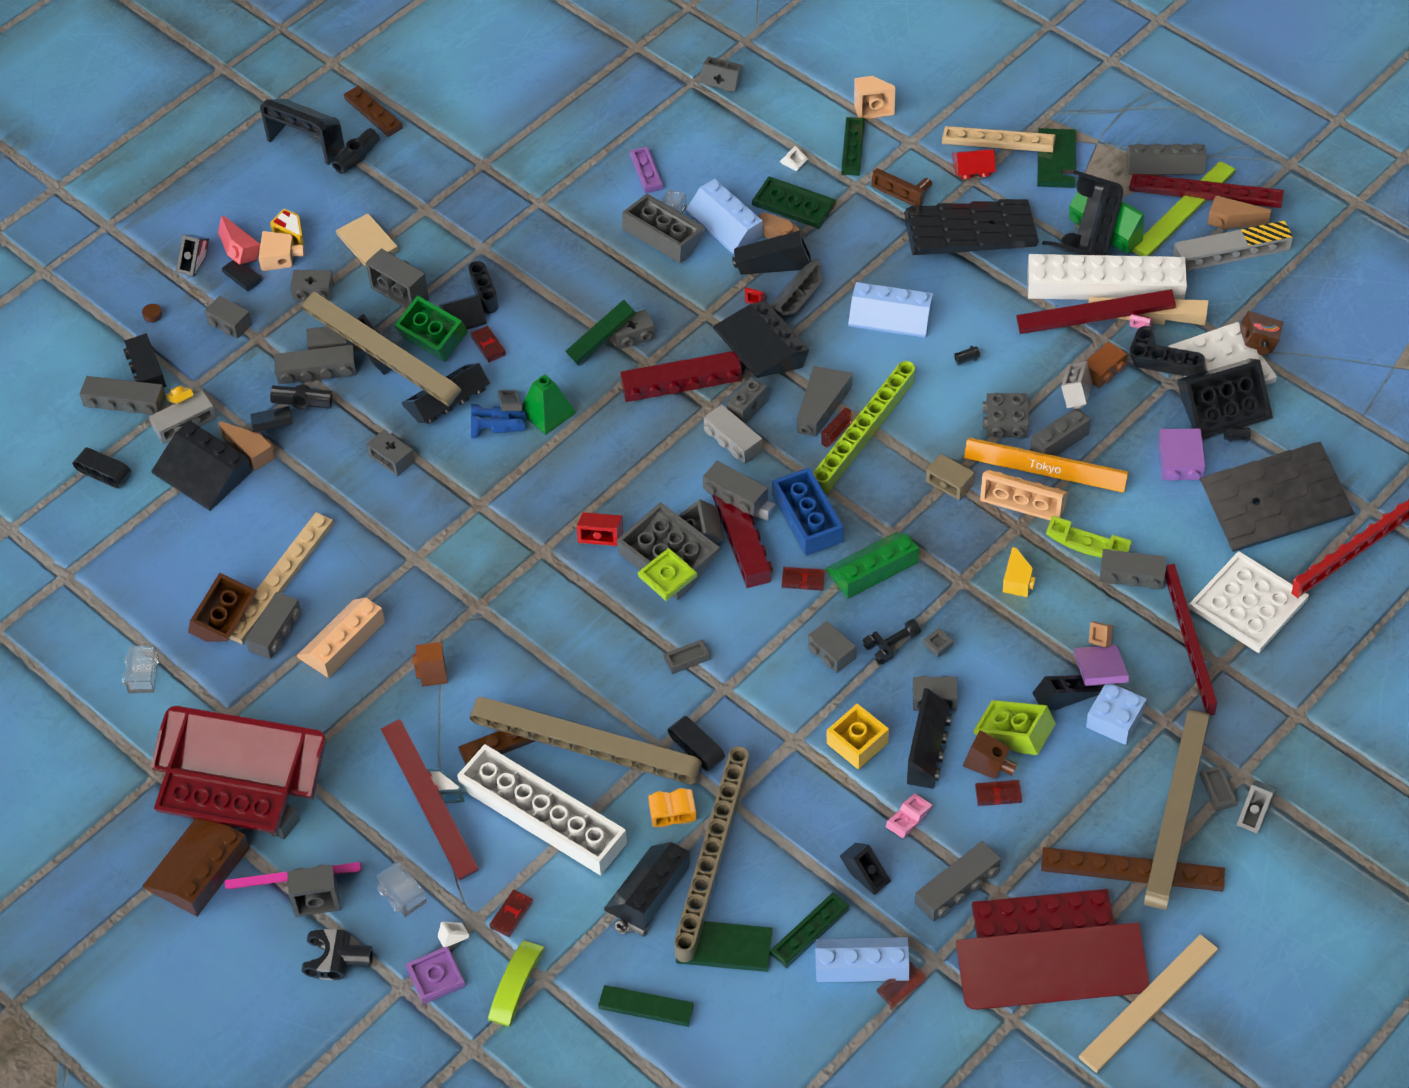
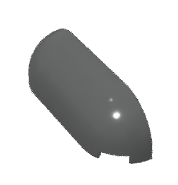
(798, 289)

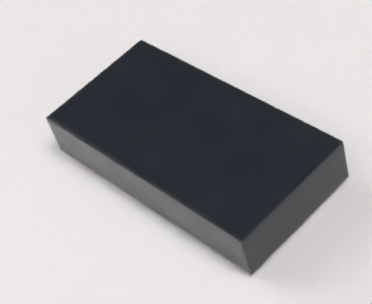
(241, 275)

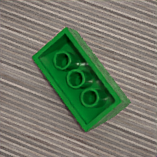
(1128, 225)
(874, 564)

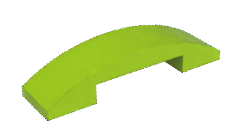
(1083, 541)
(514, 981)

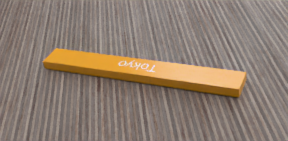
(1046, 464)

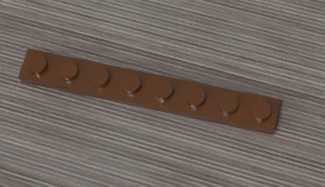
(1128, 868)

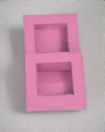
(1138, 321)
(909, 815)

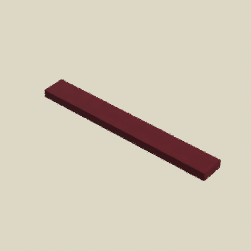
(1206, 190)
(1095, 311)
(1190, 639)
(429, 800)

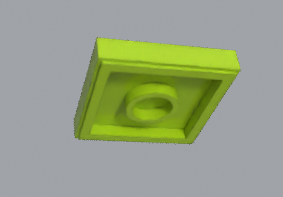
(667, 574)

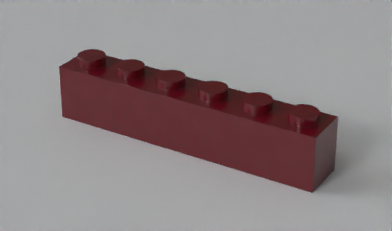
(680, 376)
(745, 544)

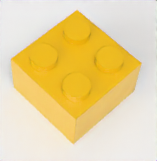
(857, 736)

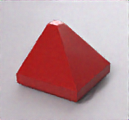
(754, 296)

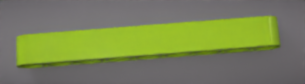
(865, 426)

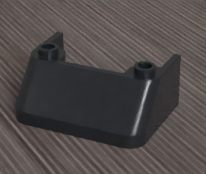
(282, 112)
(1098, 216)

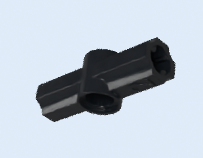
(355, 150)
(292, 397)

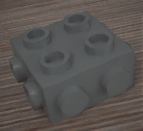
(1006, 415)

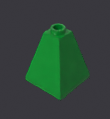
(546, 405)

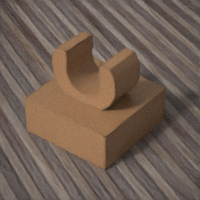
(1100, 634)

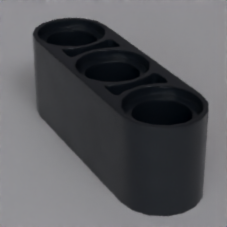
(483, 286)
(102, 467)
(696, 743)

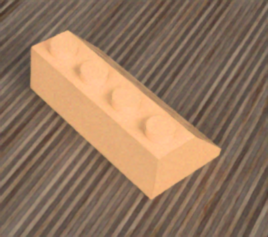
(1022, 495)
(343, 636)

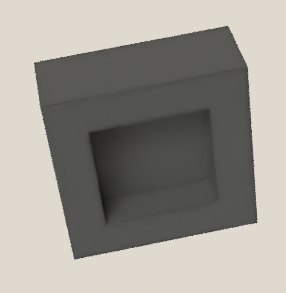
(938, 642)

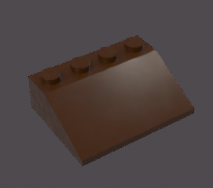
(197, 865)

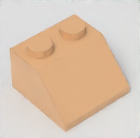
(873, 97)

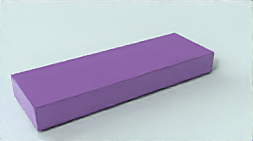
(646, 170)

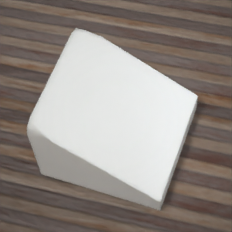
(794, 159)
(766, 511)
(452, 933)

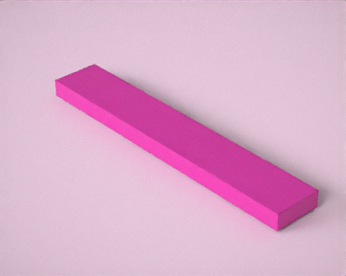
(282, 877)

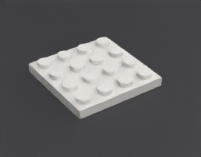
(1223, 348)
(1247, 602)

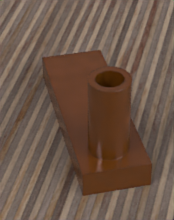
(899, 188)

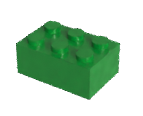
(431, 328)

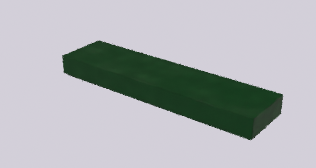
(852, 146)
(601, 332)
(809, 930)
(646, 1005)

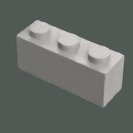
(1076, 385)
(169, 420)
(733, 434)

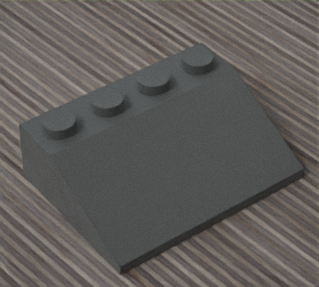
(665, 530)

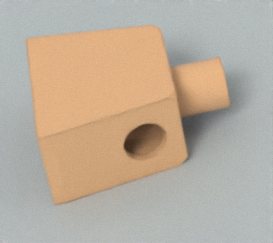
(278, 251)

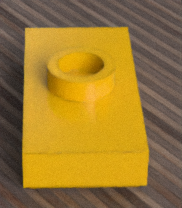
(179, 394)

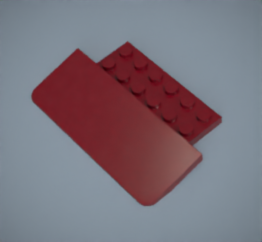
(234, 767)
(1049, 951)

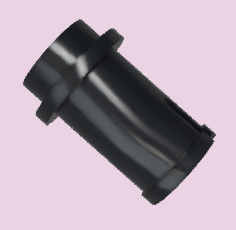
(967, 355)
(1237, 434)

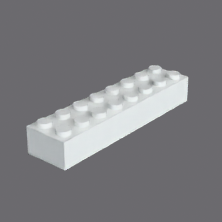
(1103, 276)
(542, 809)

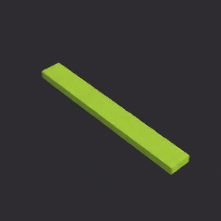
(1180, 213)

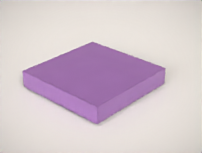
(435, 975)

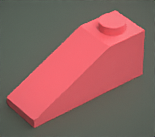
(237, 243)

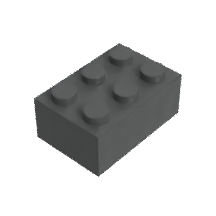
(396, 278)

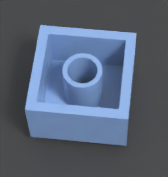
(1116, 713)

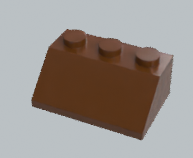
(221, 609)

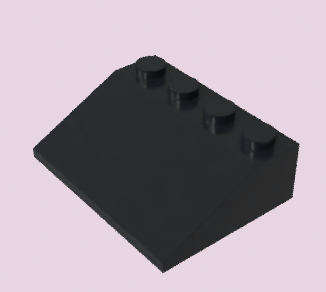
(762, 340)
(1226, 397)
(201, 466)

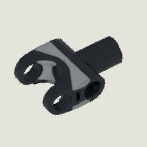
(336, 955)

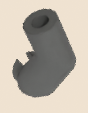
(624, 927)

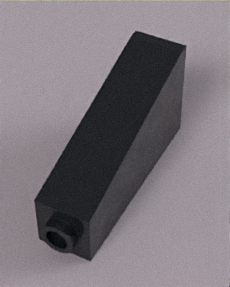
(773, 255)

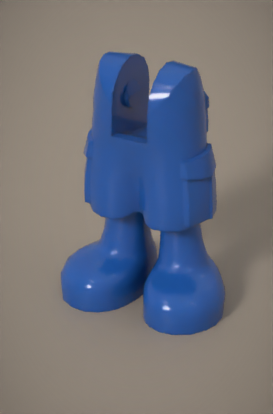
(501, 420)

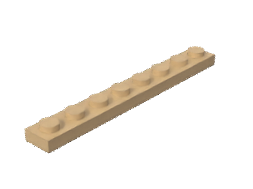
(283, 572)

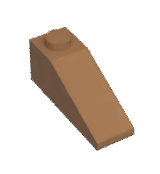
(1236, 214)
(776, 226)
(249, 444)

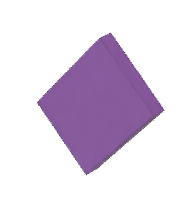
(1101, 665)

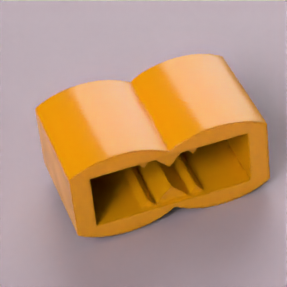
(672, 807)

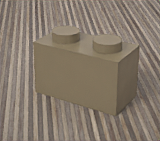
(950, 476)

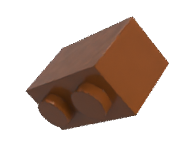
(1106, 364)
(430, 664)

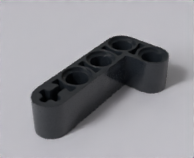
(1189, 364)

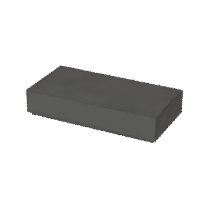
(509, 400)
(687, 656)
(1218, 788)

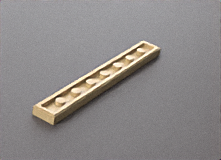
(1148, 1004)

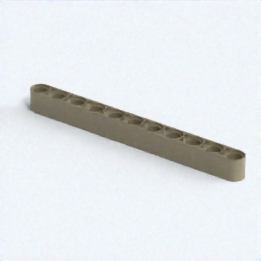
(381, 348)
(586, 740)
(1176, 810)
(709, 860)

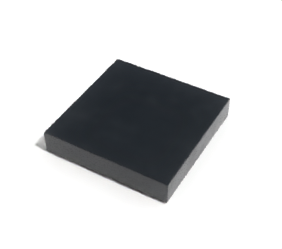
(271, 419)

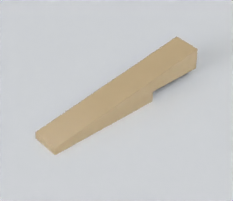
(1186, 311)

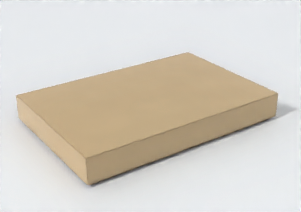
(365, 238)

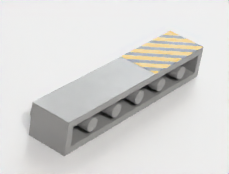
(1234, 245)

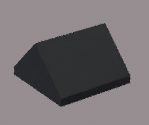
(467, 310)

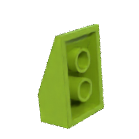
(1017, 725)

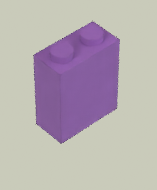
(1181, 454)

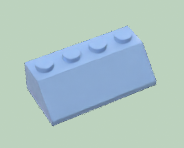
(725, 216)
(890, 309)
(862, 959)

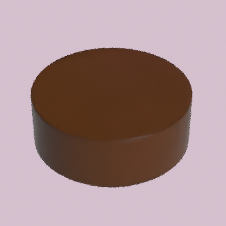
(152, 313)

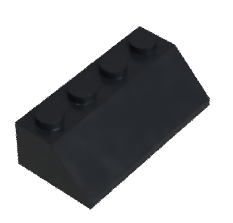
(426, 407)
(928, 740)
(649, 884)

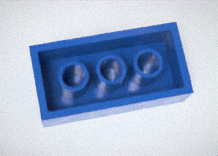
(807, 511)

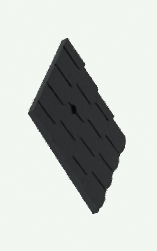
(970, 226)
(1293, 491)

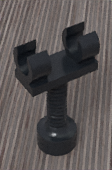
(886, 653)

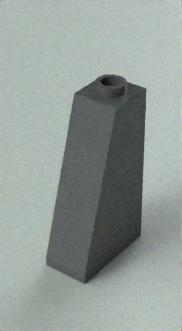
(821, 399)

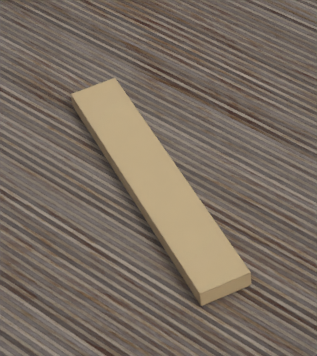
(998, 139)

